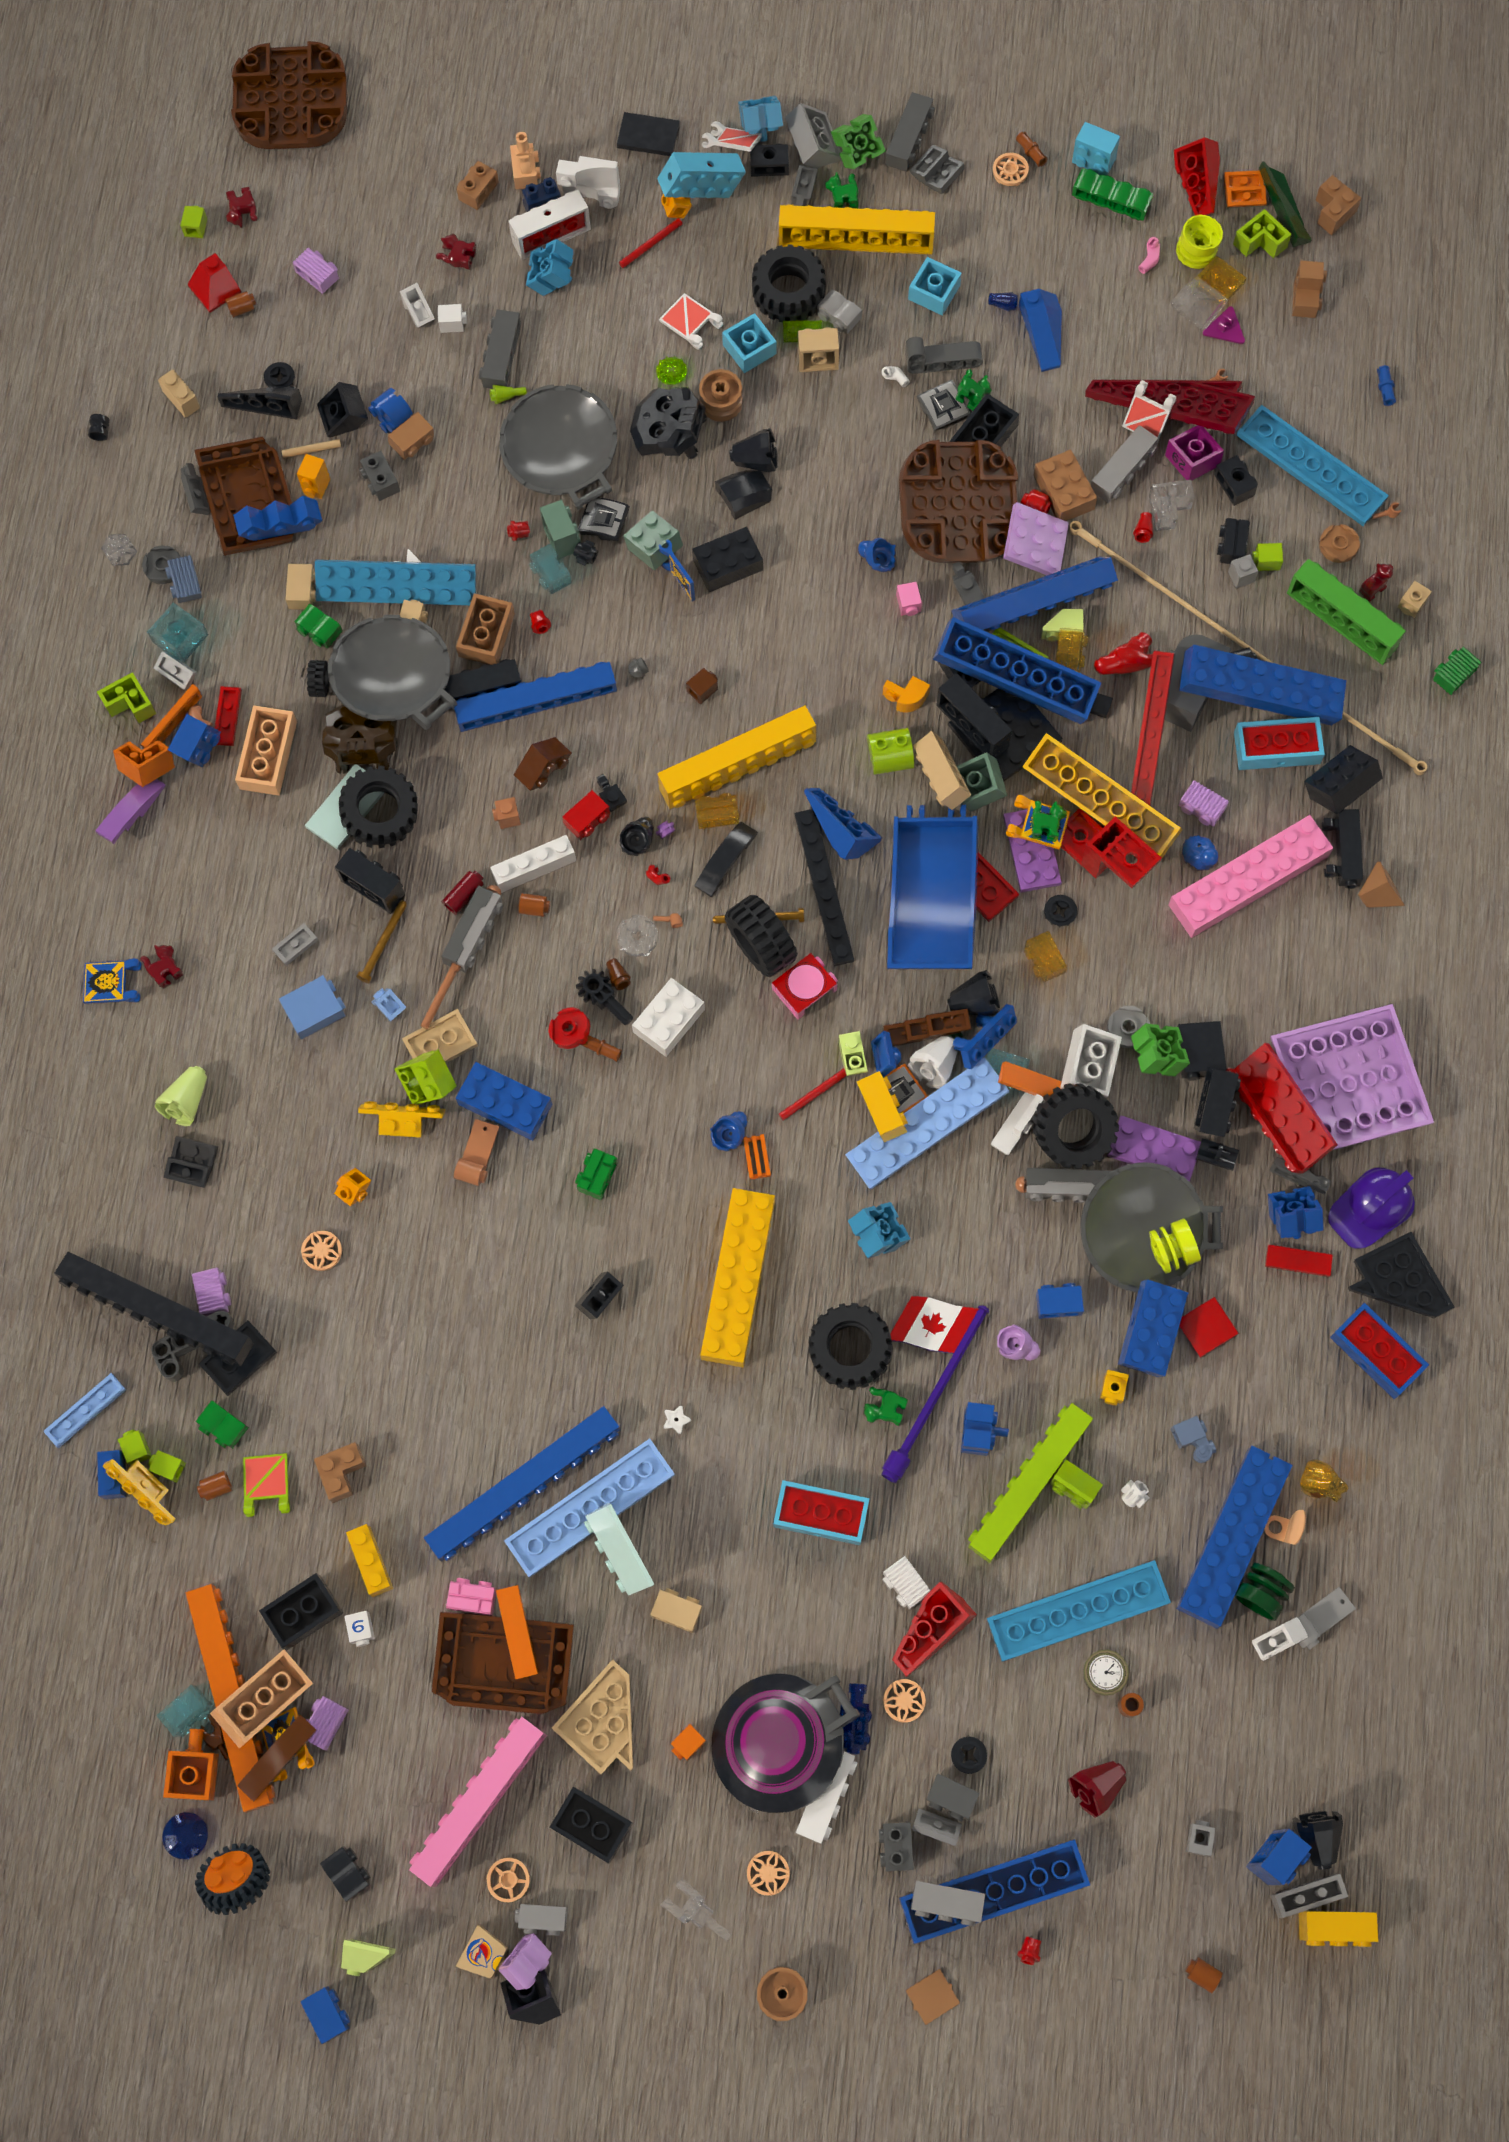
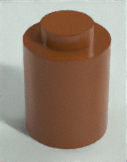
(240, 303)
(533, 905)
(214, 1486)
(1130, 1705)
(1203, 1974)

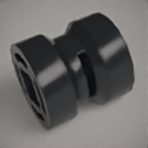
(98, 429)

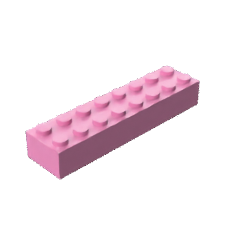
(1250, 876)
(477, 1803)

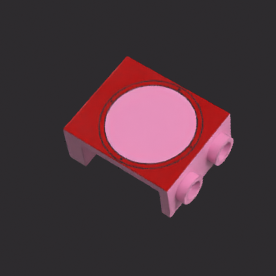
(804, 984)

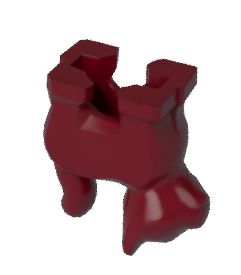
(241, 205)
(460, 252)
(1377, 581)
(162, 968)

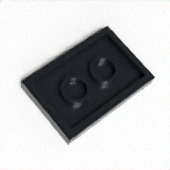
(648, 134)
(231, 1377)

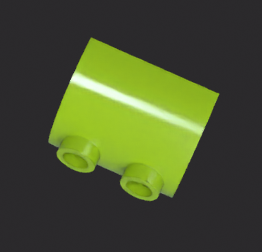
(891, 751)

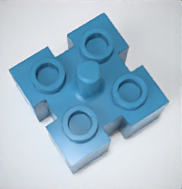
(760, 114)
(550, 267)
(878, 1230)

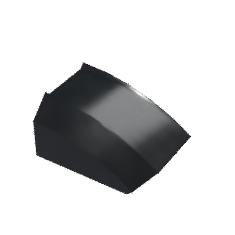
(744, 491)

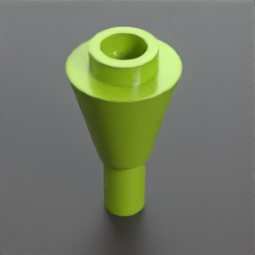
(503, 393)

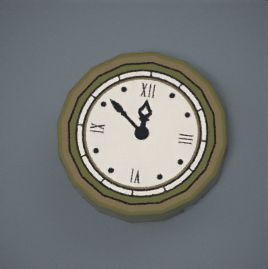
(1105, 1672)

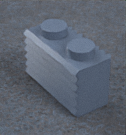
(184, 579)

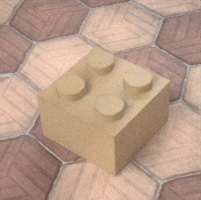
(818, 349)

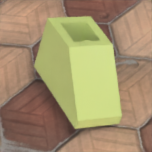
(1064, 619)
(852, 1053)

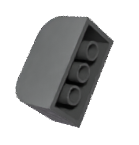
(1183, 707)

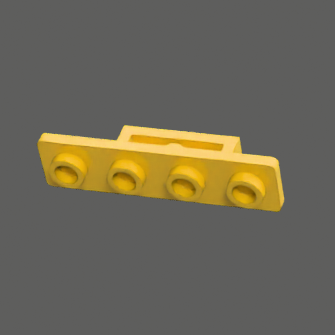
(401, 1120)
(143, 1487)

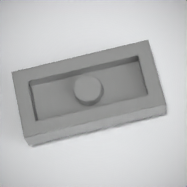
(175, 670)
(295, 944)
(937, 1827)

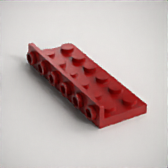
(1282, 1110)

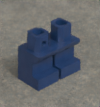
(540, 194)

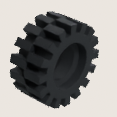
(317, 678)

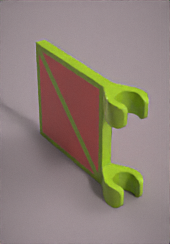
(266, 1479)

